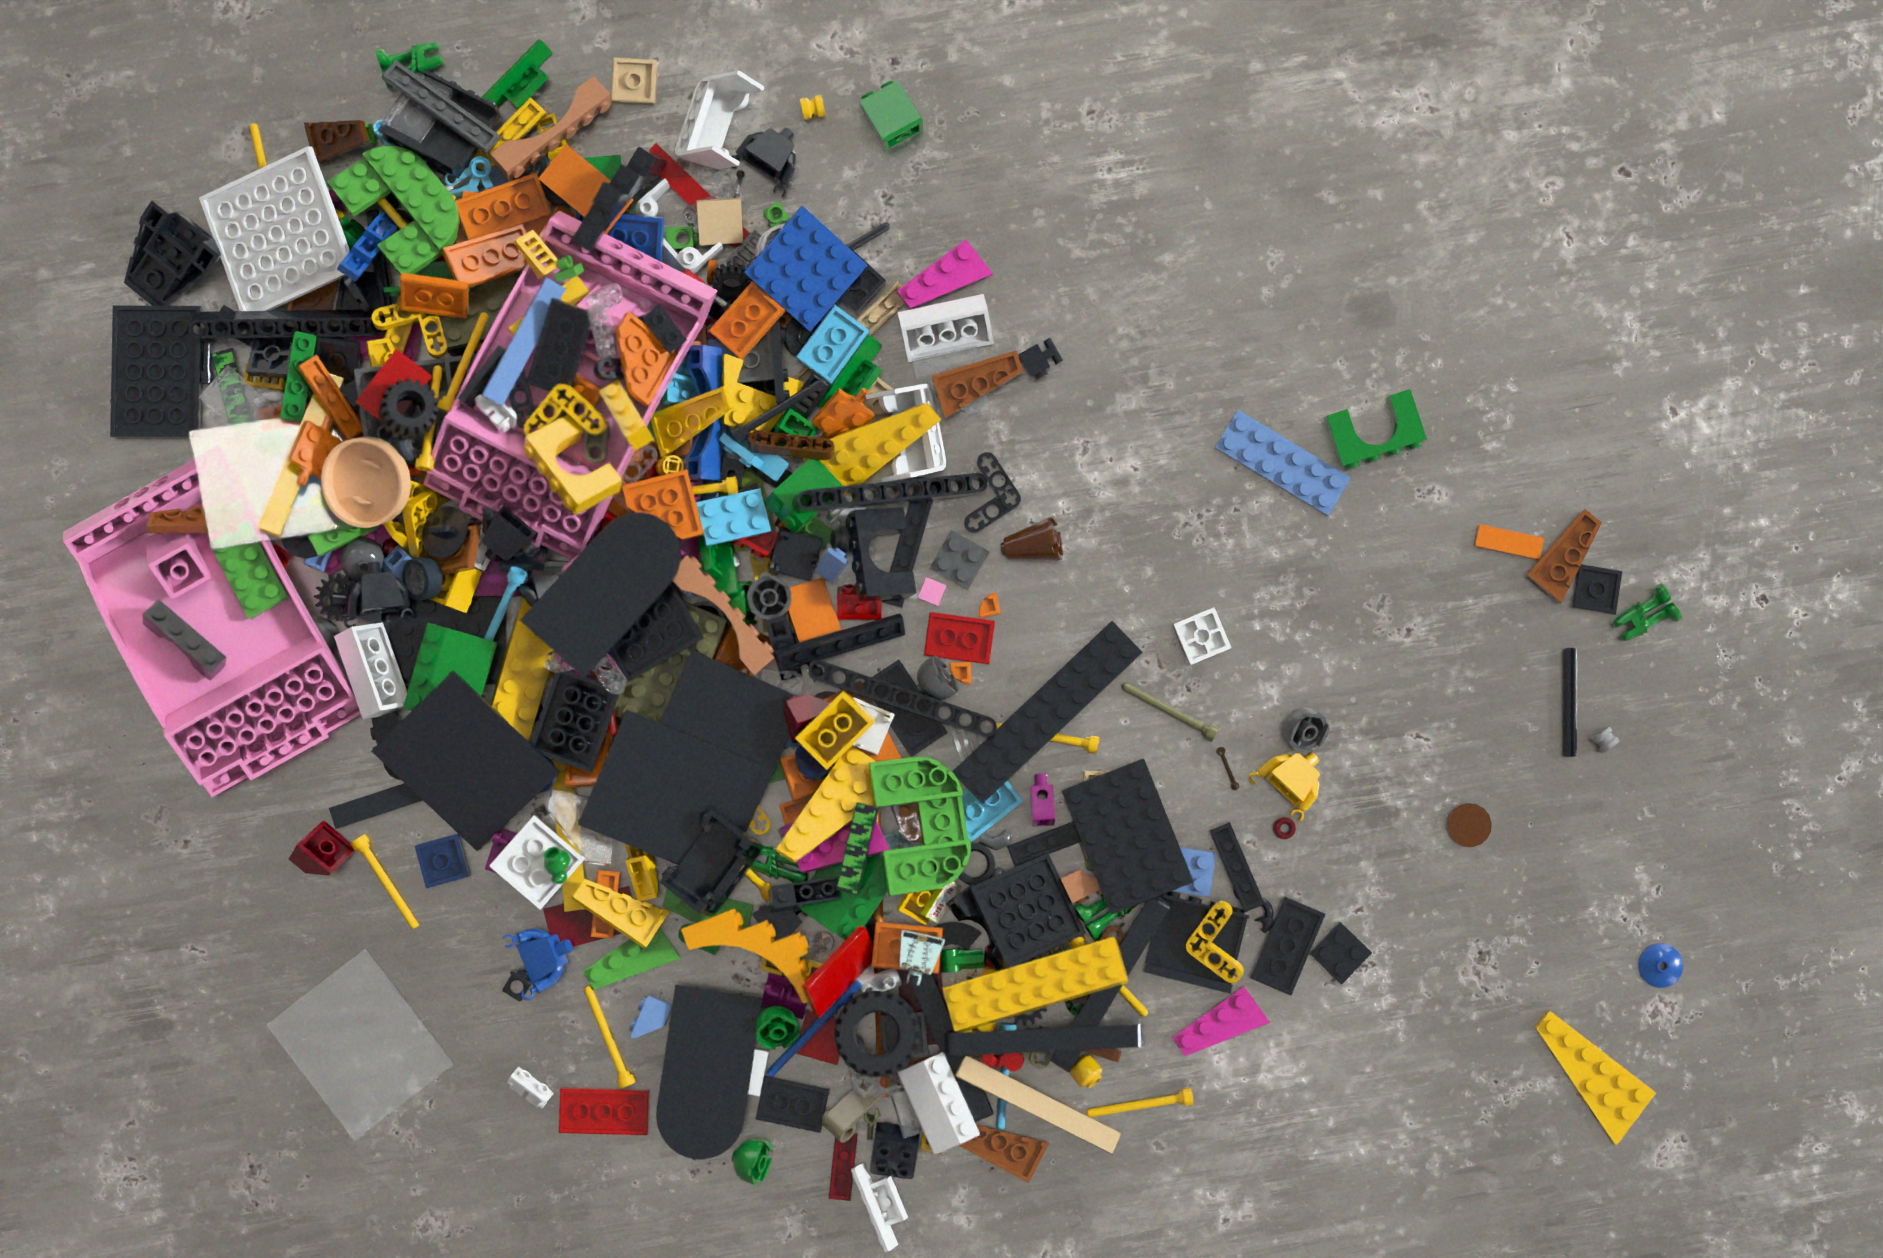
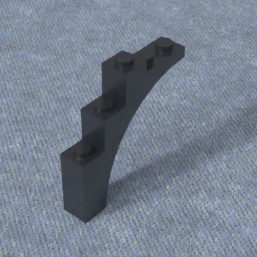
(613, 196)

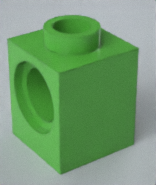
(673, 233)

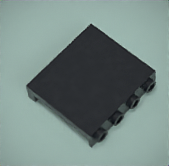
(442, 145)
(1167, 947)

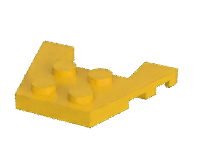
(747, 401)

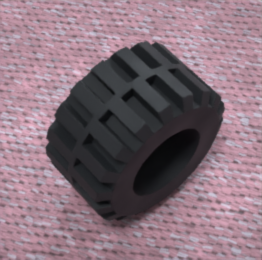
(413, 392)

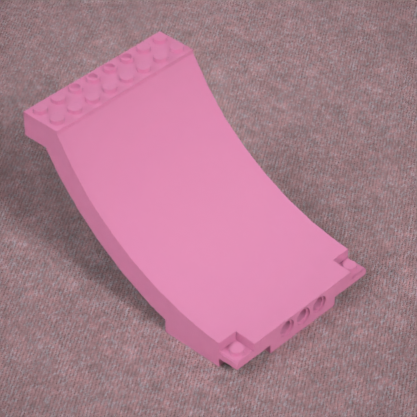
(488, 466)
(279, 674)

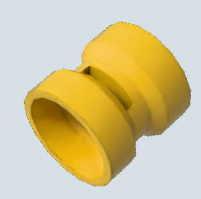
(811, 107)
(665, 465)

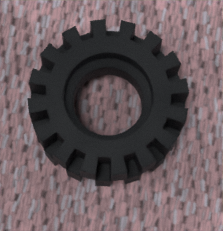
(730, 272)

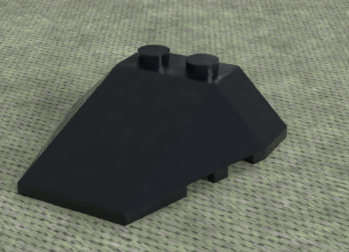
(168, 254)

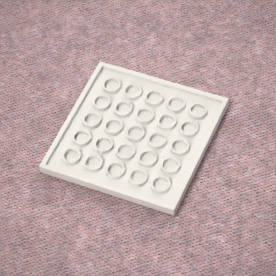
(277, 232)

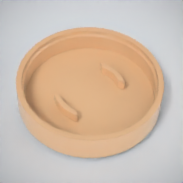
(365, 482)

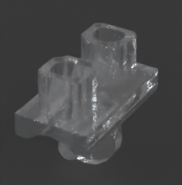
(819, 945)

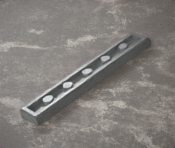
(441, 107)

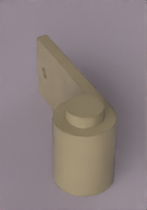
(842, 1117)

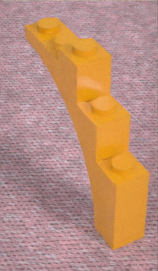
(758, 938)

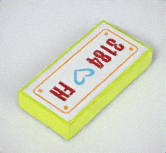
(936, 906)

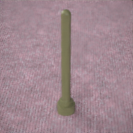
(1208, 730)

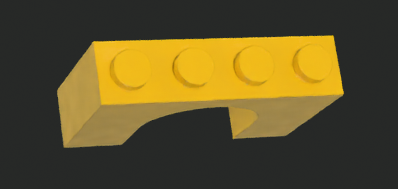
(576, 491)

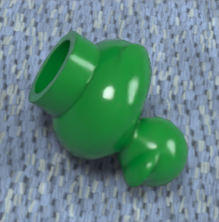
(555, 864)

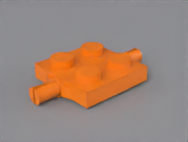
(843, 413)
(312, 449)

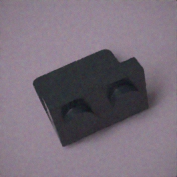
(892, 1153)

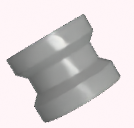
(1605, 739)

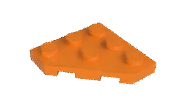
(642, 358)
(669, 499)

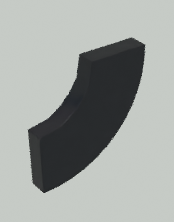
(959, 934)

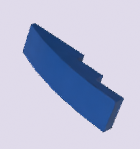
(366, 247)

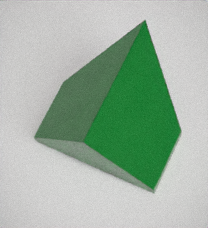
(794, 424)

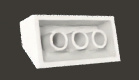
(946, 327)
(372, 669)
(938, 1103)

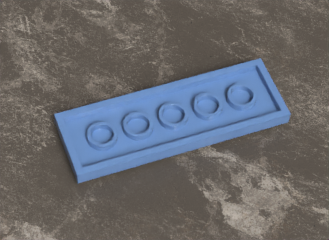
(1282, 463)

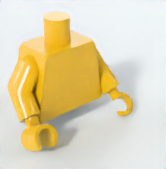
(1293, 778)

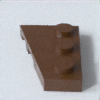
(335, 138)

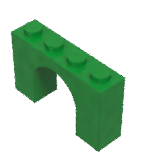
(1352, 450)

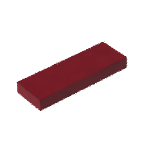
(841, 1173)

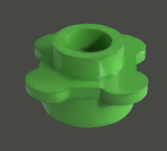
(776, 208)

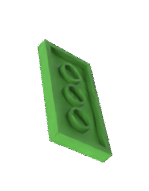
(252, 577)

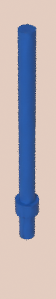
(807, 1035)

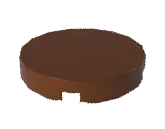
(1469, 825)

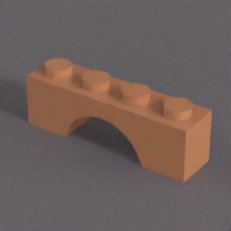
(1080, 885)

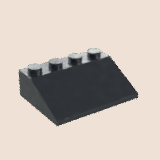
(574, 719)

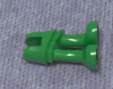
(415, 54)
(1637, 612)
(772, 868)
(1095, 927)

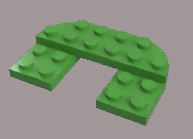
(418, 191)
(941, 823)

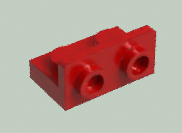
(760, 544)
(851, 608)

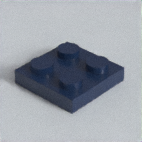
(442, 861)

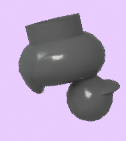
(840, 539)

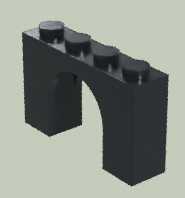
(870, 580)

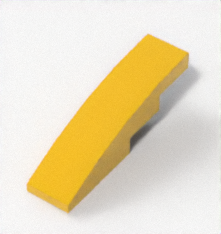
(642, 873)

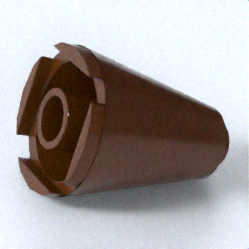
(1034, 542)

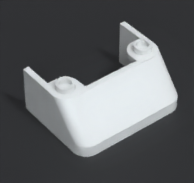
(710, 118)
(689, 257)
(927, 452)

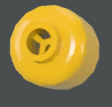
(1086, 1071)

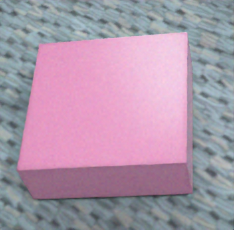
(932, 591)

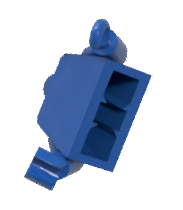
(542, 957)

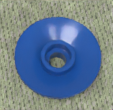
(1650, 961)

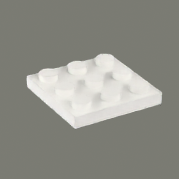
(523, 861)

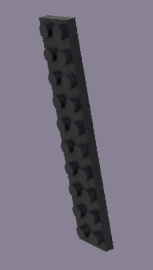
(1047, 712)

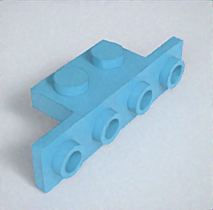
(769, 464)

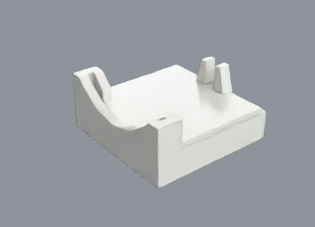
(1202, 636)
(875, 735)

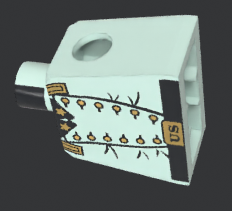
(919, 954)

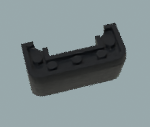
(712, 865)

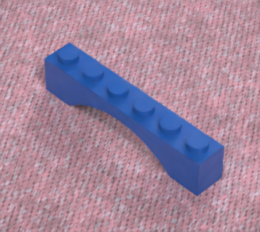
(705, 369)

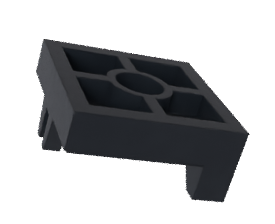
(862, 288)
(270, 357)
(795, 554)

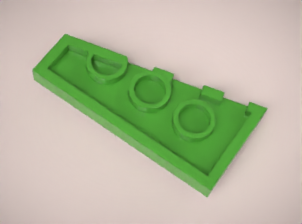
(679, 907)
(631, 960)

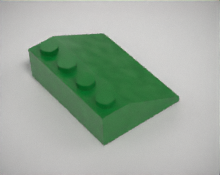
(449, 651)
(851, 910)

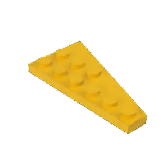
(872, 445)
(830, 805)
(1604, 1085)

